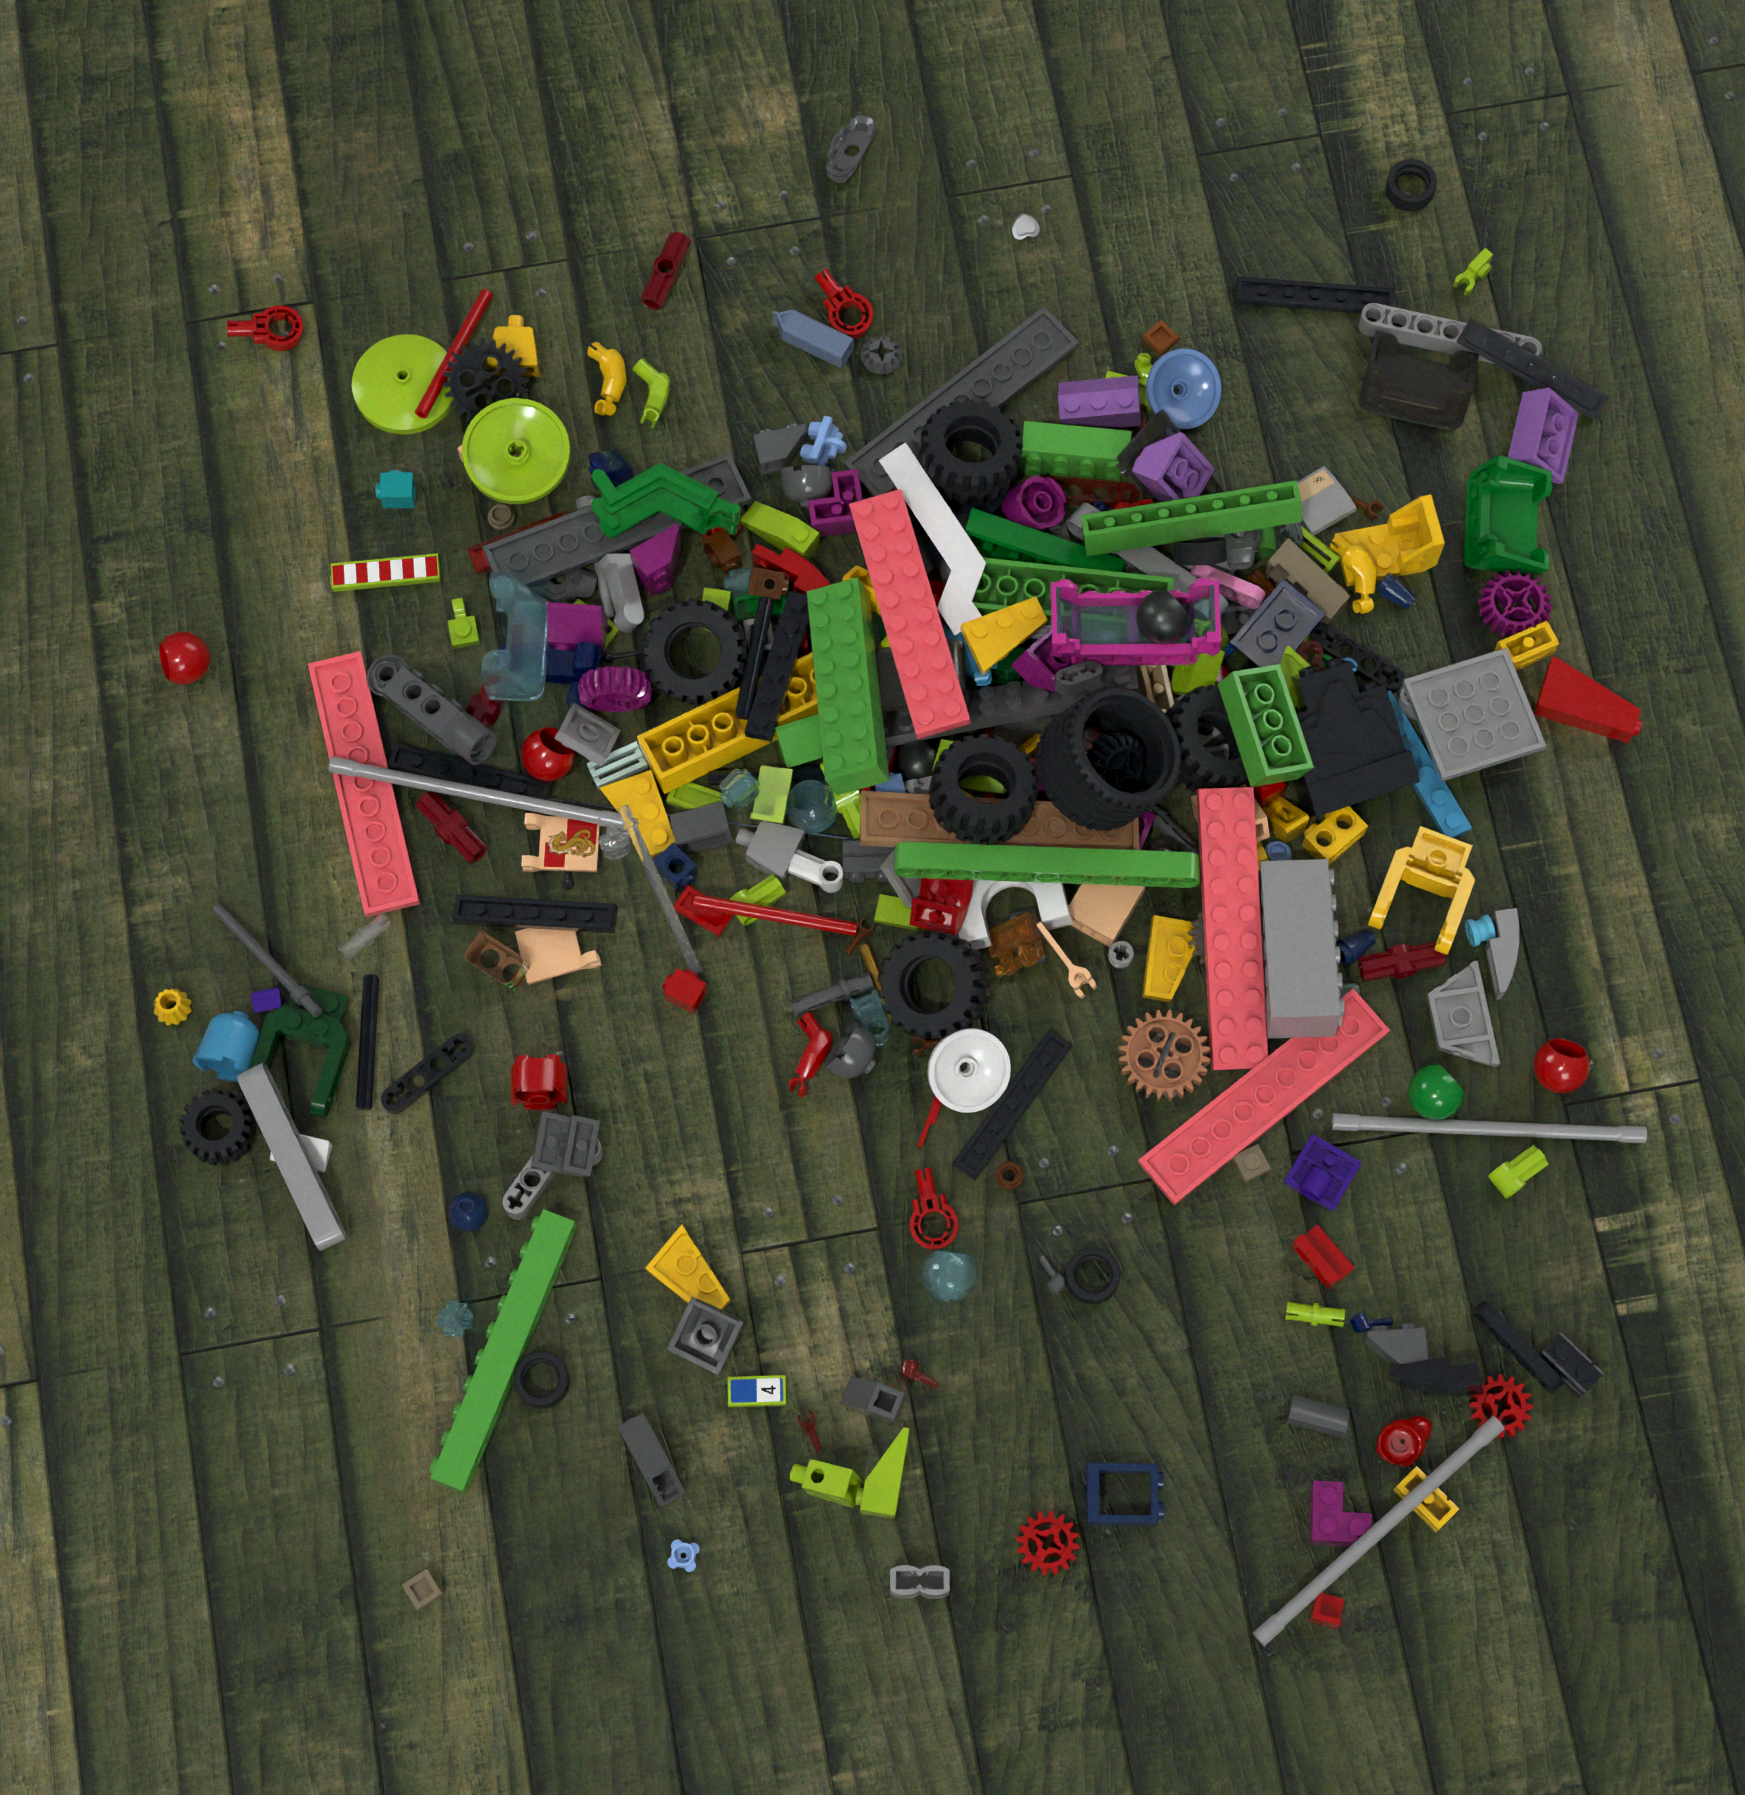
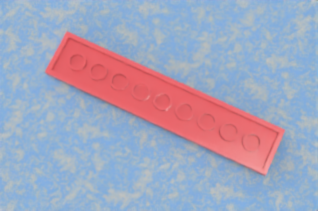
(909, 614)
(365, 804)
(1232, 928)
(1259, 1101)

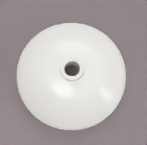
(982, 1080)

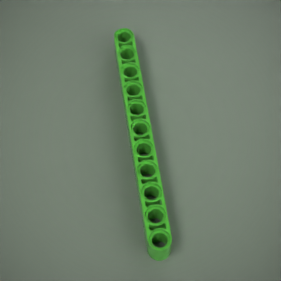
(1046, 864)

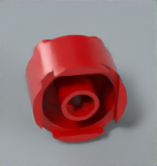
(538, 1082)

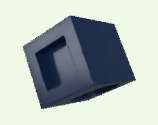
(671, 857)

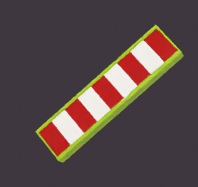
(385, 572)

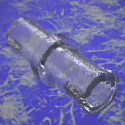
(365, 936)

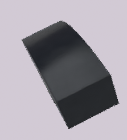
(1437, 1378)

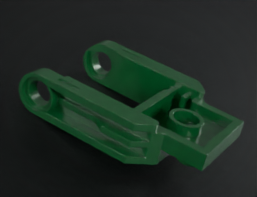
(321, 1031)

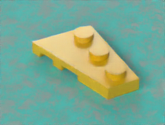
(1001, 631)
(646, 805)
(1166, 957)
(686, 1272)

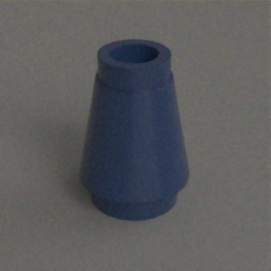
(1395, 591)
(1355, 946)

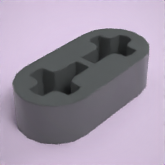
(1078, 677)

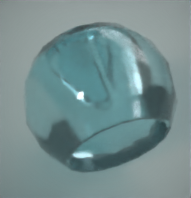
(811, 806)
(949, 1275)

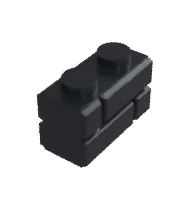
(1571, 1365)

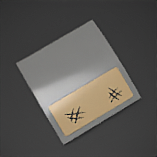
(1323, 501)

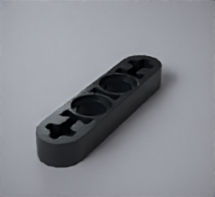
(1359, 654)
(424, 1070)
(1517, 1347)

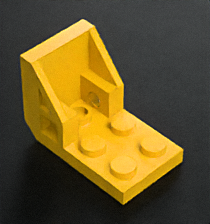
(1404, 545)

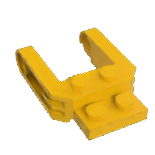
(1434, 865)

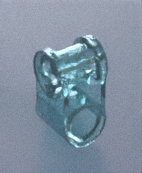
(870, 1013)

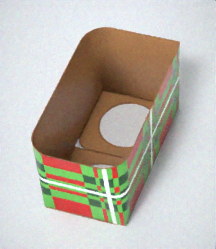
(480, 945)

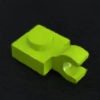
(1477, 268)
(462, 628)

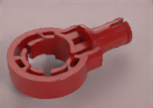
(848, 299)
(259, 327)
(928, 1193)

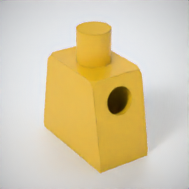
(523, 342)

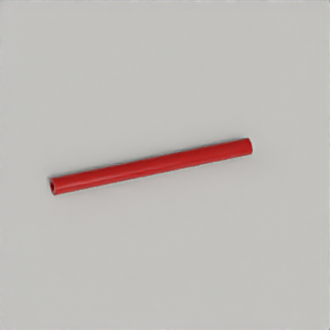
(462, 337)
(774, 914)

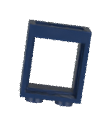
(1093, 1515)

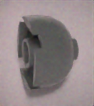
(806, 483)
(852, 1054)

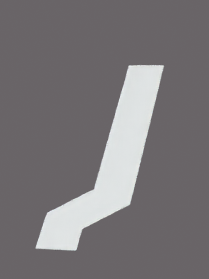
(945, 533)

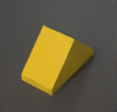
(1285, 819)

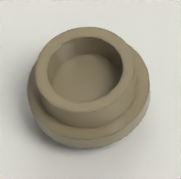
(501, 517)

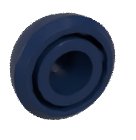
(468, 1211)

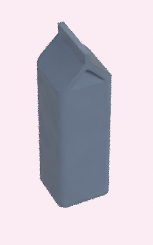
(814, 337)

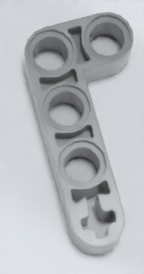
(535, 1193)

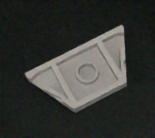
(1463, 1018)

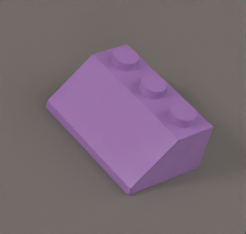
(1100, 402)
(1544, 432)
(1173, 468)

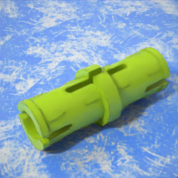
(1315, 1314)

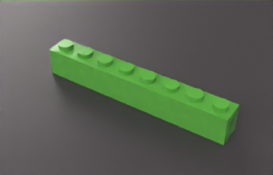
(1191, 518)

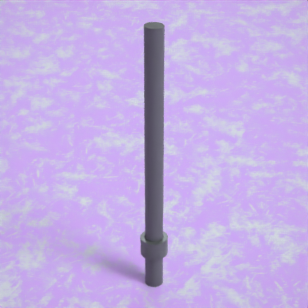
(298, 993)

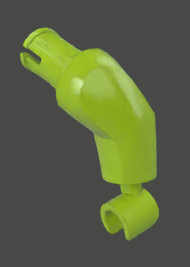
(658, 390)

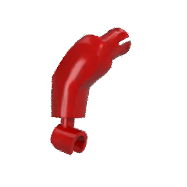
(815, 1053)

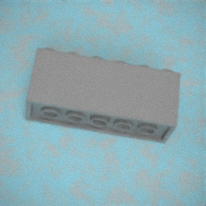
(1300, 949)

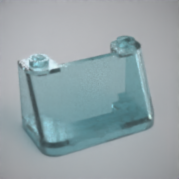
(520, 668)

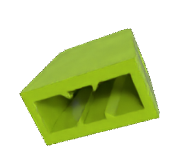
(838, 1486)

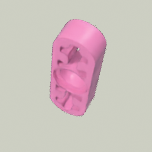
(1231, 586)

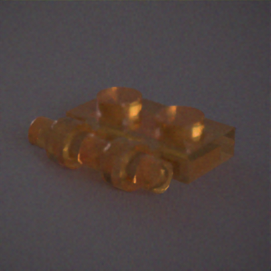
(1013, 936)

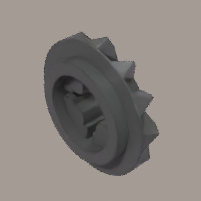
(891, 360)

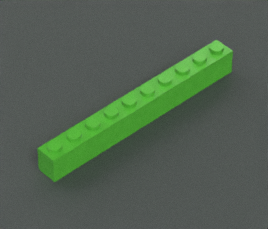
(505, 1348)

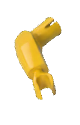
(614, 376)
(1362, 567)

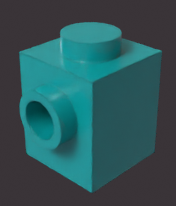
(396, 489)

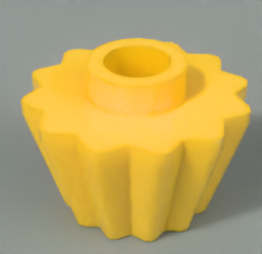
(178, 1012)

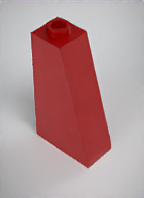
(1585, 704)

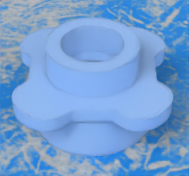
(690, 1551)

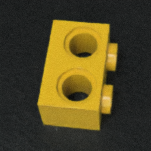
(1338, 838)

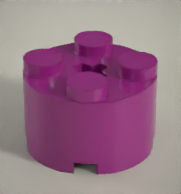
(1035, 503)

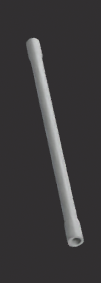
(353, 768)
(1622, 1134)
(1278, 1621)

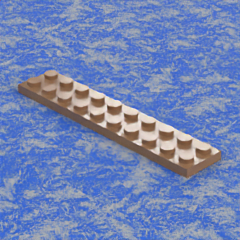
(907, 817)

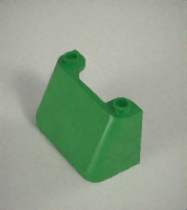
(1504, 515)

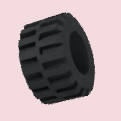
(202, 1111)

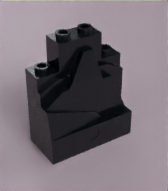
(1349, 739)

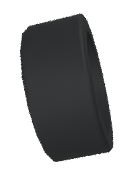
(1416, 168)
(1200, 551)
(1091, 1254)
(531, 1360)

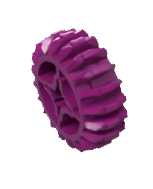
(1502, 589)
(615, 689)

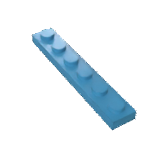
(1432, 792)

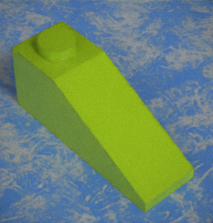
(782, 529)
(884, 1482)

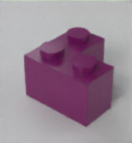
(833, 514)
(1327, 1520)

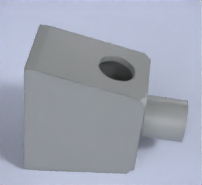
(771, 847)

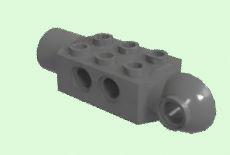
(431, 709)

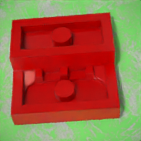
(941, 904)

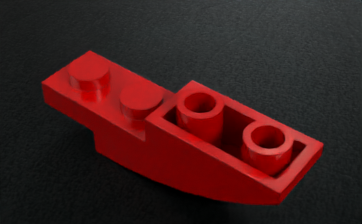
(796, 568)

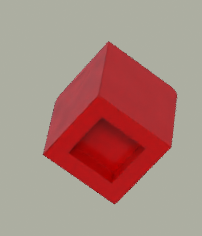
(1326, 1611)

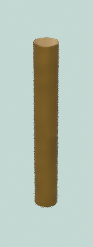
(873, 970)

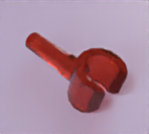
(909, 1371)
(809, 1427)

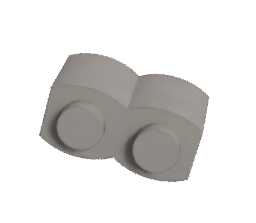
(929, 1582)

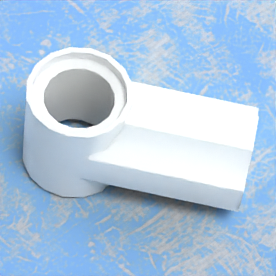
(814, 870)

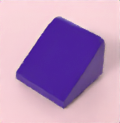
(267, 1000)

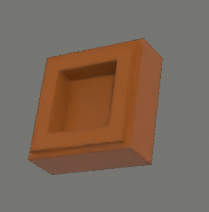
(1160, 338)

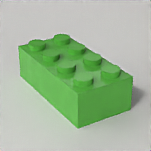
(1072, 451)
(1265, 725)

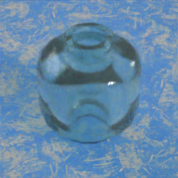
(739, 788)

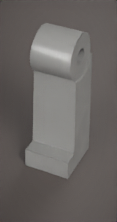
(623, 590)

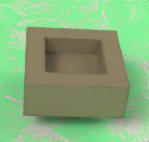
(1251, 1163)
(422, 1589)

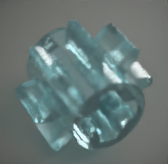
(455, 1318)

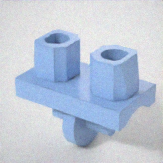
(827, 443)

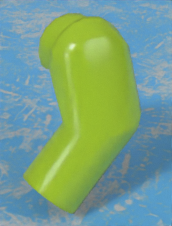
(1143, 365)

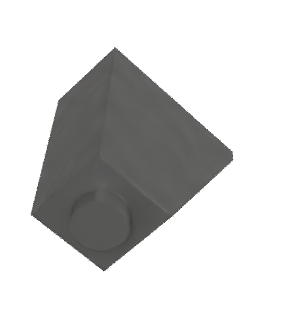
(651, 1459)

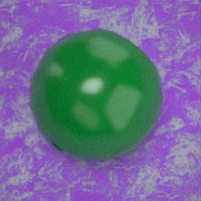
(1434, 1093)

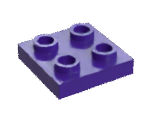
(1322, 1172)

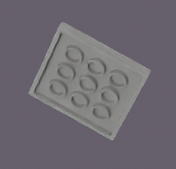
(1474, 714)

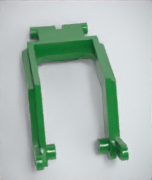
(643, 498)

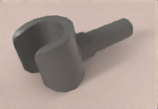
(1056, 1283)

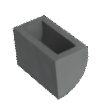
(701, 828)
(1317, 1416)

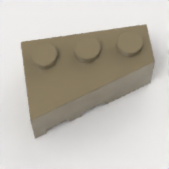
(1308, 579)

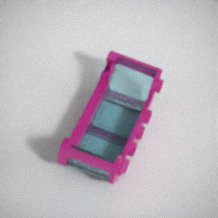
(1107, 631)

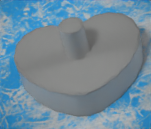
(1025, 226)

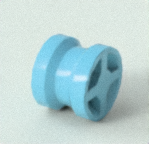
(1479, 930)

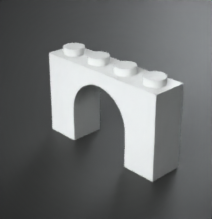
(1050, 900)

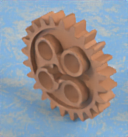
(1187, 1064)

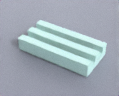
(633, 747)

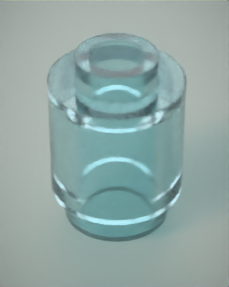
(737, 581)

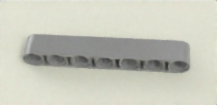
(1436, 326)
(1143, 560)
(291, 1156)

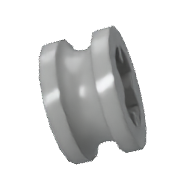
(1112, 955)

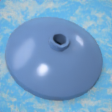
(1197, 385)

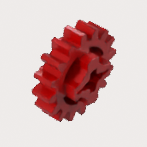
(1510, 1411)
(1035, 1536)

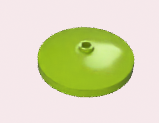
(393, 381)
(509, 429)

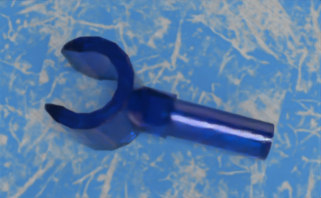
(1360, 1323)

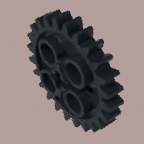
(471, 361)

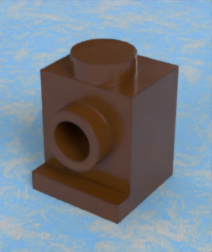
(722, 551)
(759, 576)

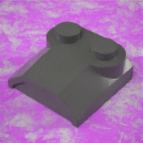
(705, 1335)

